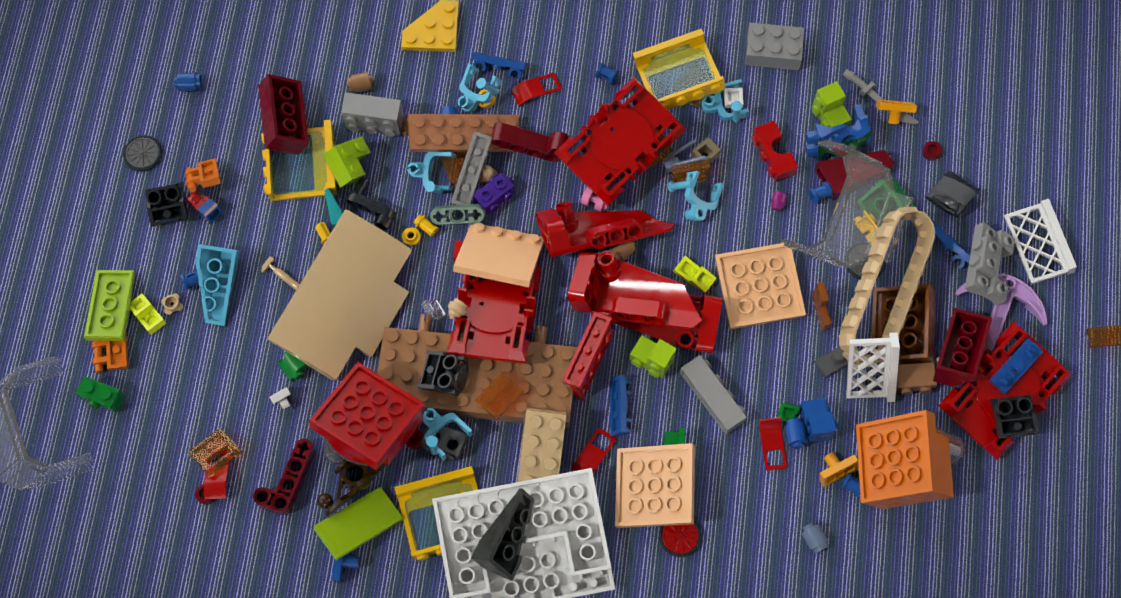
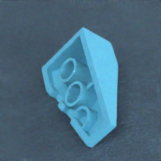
(216, 280)

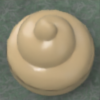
(487, 173)
(456, 308)

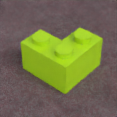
(829, 106)
(345, 159)
(653, 356)

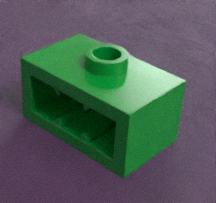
(100, 394)

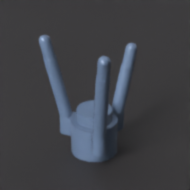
(673, 161)

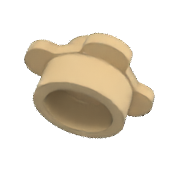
(166, 301)

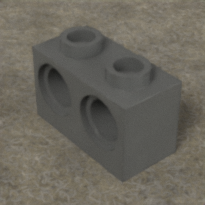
(446, 437)

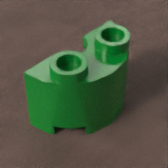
(292, 367)

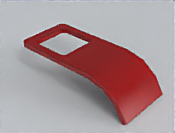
(533, 88)
(772, 440)
(591, 455)
(216, 485)

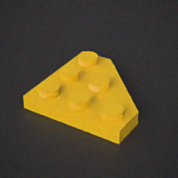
(434, 29)

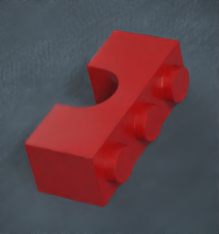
(779, 165)

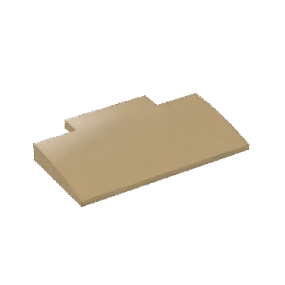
(344, 297)

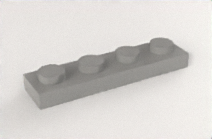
(471, 169)

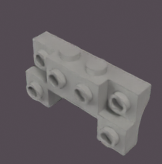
(985, 263)

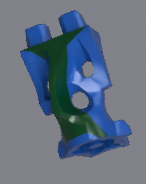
(859, 135)

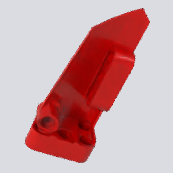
(574, 231)
(629, 293)
(701, 336)

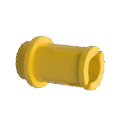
(425, 225)

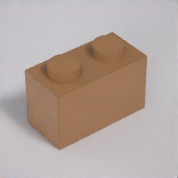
(915, 378)

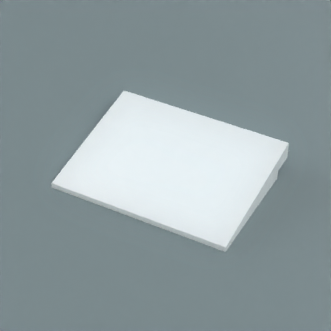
(563, 544)

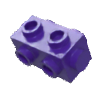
(494, 193)

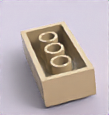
(541, 444)

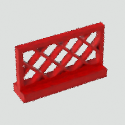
(589, 355)

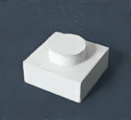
(732, 95)

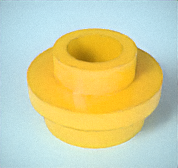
(411, 241)

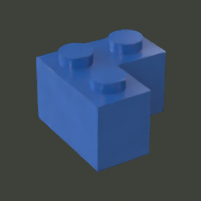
(818, 420)

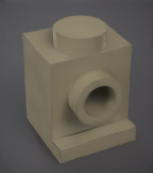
(708, 149)

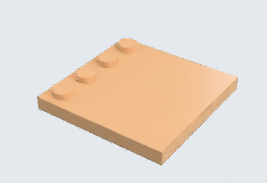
(499, 254)
(759, 286)
(655, 486)

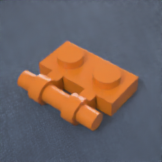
(205, 175)
(116, 355)

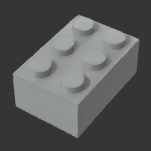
(774, 46)
(373, 114)

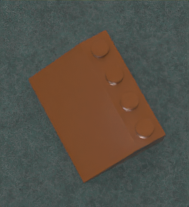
(918, 332)

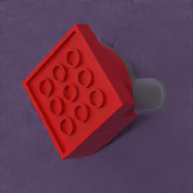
(366, 419)

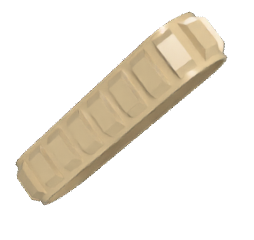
(871, 269)

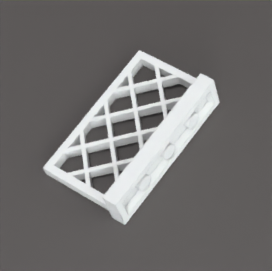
(1055, 234)
(889, 364)

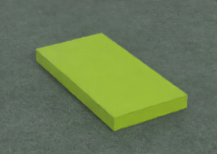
(110, 305)
(358, 523)

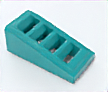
(333, 208)

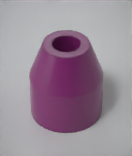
(778, 200)

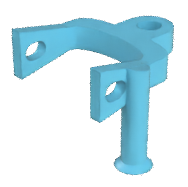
(471, 100)
(714, 104)
(424, 171)
(699, 207)
(435, 424)

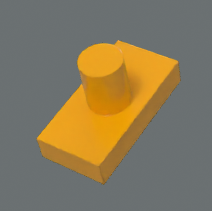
(895, 109)
(837, 469)

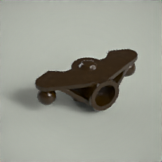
(325, 500)

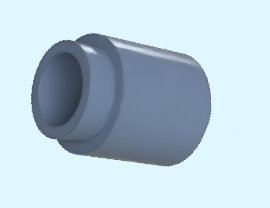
(815, 537)

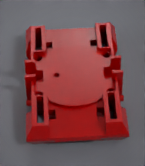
(625, 150)
(494, 315)
(979, 417)

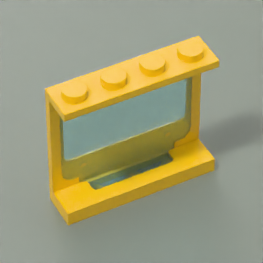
(679, 70)
(302, 174)
(418, 508)

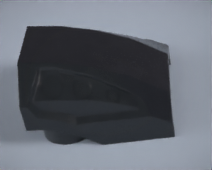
(952, 194)
(166, 204)
(444, 373)
(1014, 416)

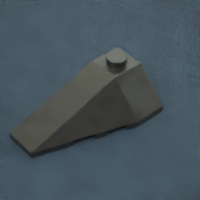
(501, 544)

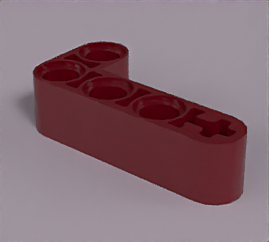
(528, 142)
(288, 475)

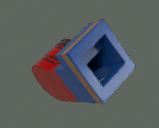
(204, 205)

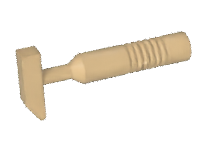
(280, 273)

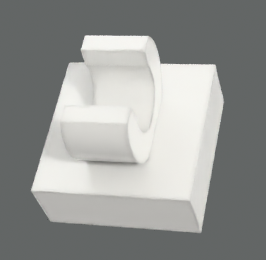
(281, 397)

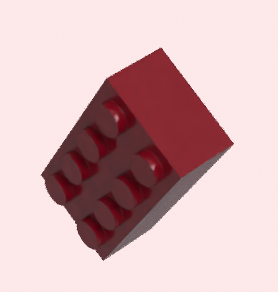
(283, 114)

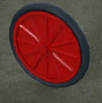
(680, 539)

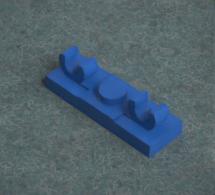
(498, 63)
(950, 243)
(1016, 366)
(619, 406)

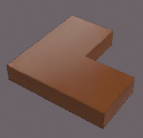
(820, 300)

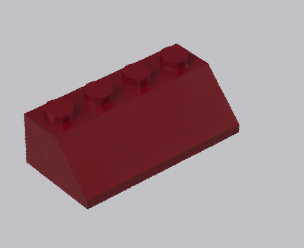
(962, 348)

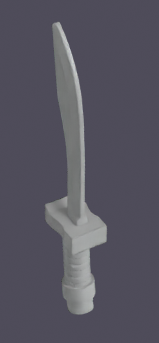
(868, 89)

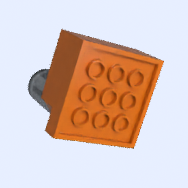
(906, 460)

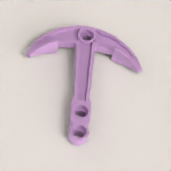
(999, 312)

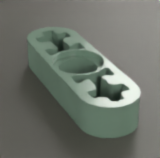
(452, 220)

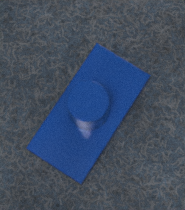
(339, 565)

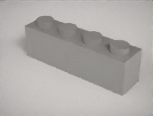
(713, 395)

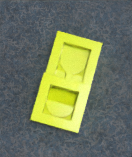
(694, 275)
(146, 314)

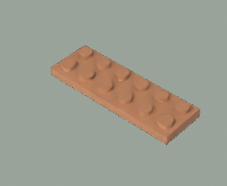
(452, 131)

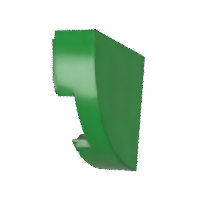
(787, 412)

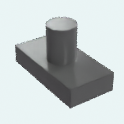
(831, 362)

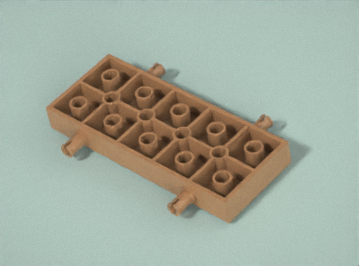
(540, 377)

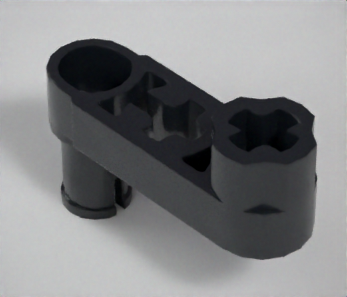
(383, 214)

